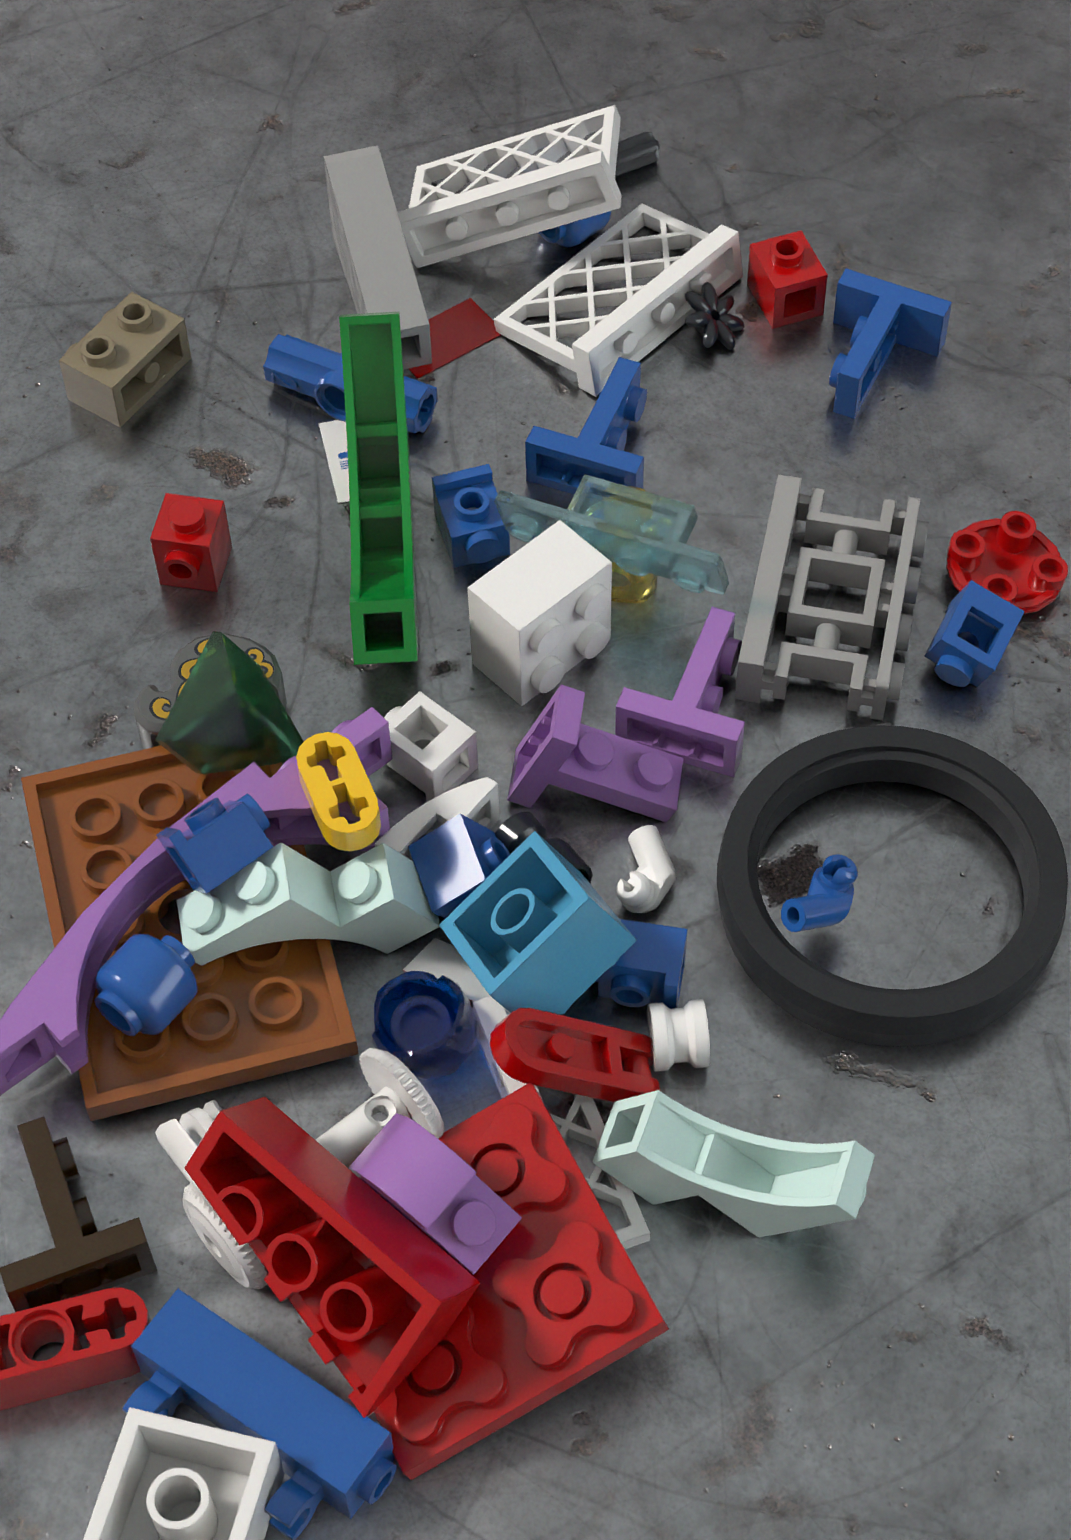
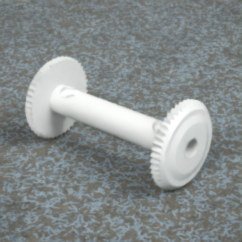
(395, 1092)

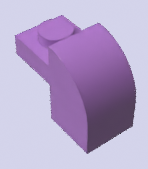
(435, 1191)

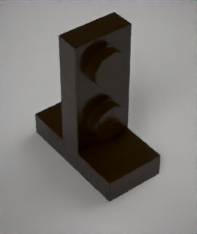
(82, 1256)

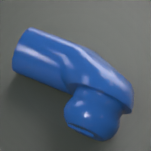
(827, 897)

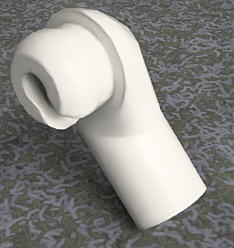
(653, 876)

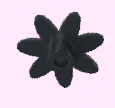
(712, 316)

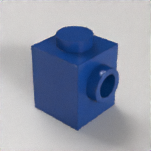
(455, 861)

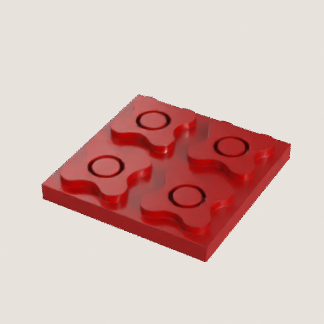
(549, 1300)

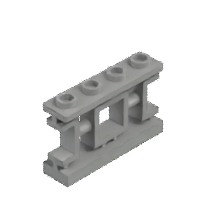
(785, 587)

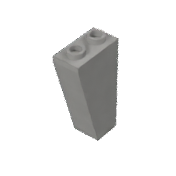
(375, 248)

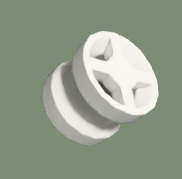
(679, 1035)

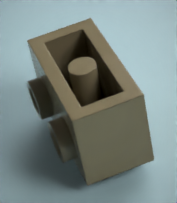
(125, 359)

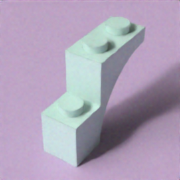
(290, 897)
(753, 1179)

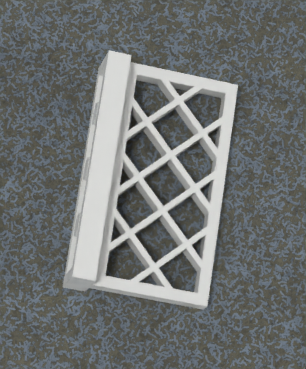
(530, 201)
(644, 312)

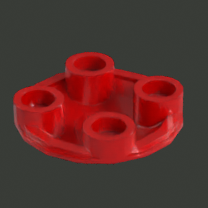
(1008, 560)

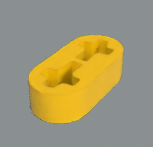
(350, 786)

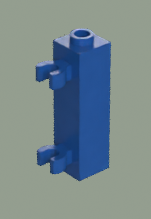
(255, 1393)

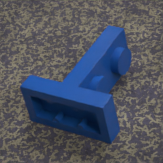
(880, 317)
(598, 451)

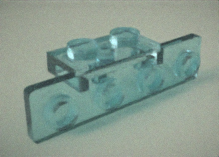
(626, 526)

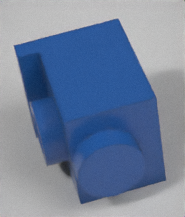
(469, 516)
(973, 636)
(218, 841)
(649, 969)

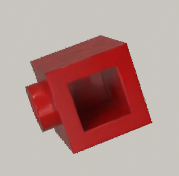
(787, 279)
(191, 542)

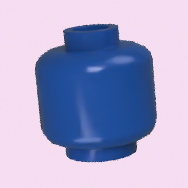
(146, 984)

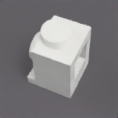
(431, 746)

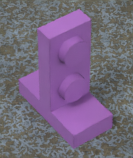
(690, 721)
(592, 763)

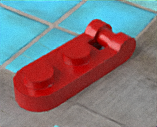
(573, 1055)

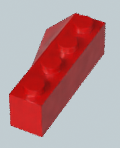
(332, 1247)

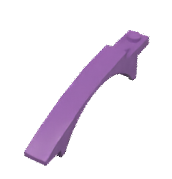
(55, 1004)

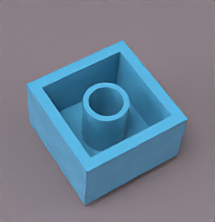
(537, 931)

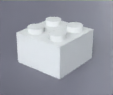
(540, 613)
(185, 1483)

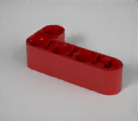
(73, 1368)

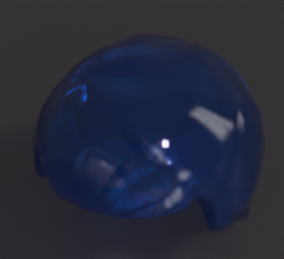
(425, 1023)

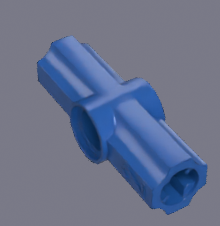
(320, 375)

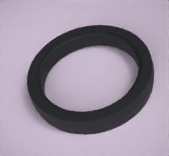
(876, 1013)

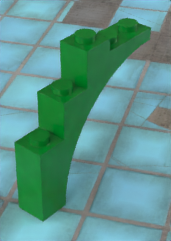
(379, 491)

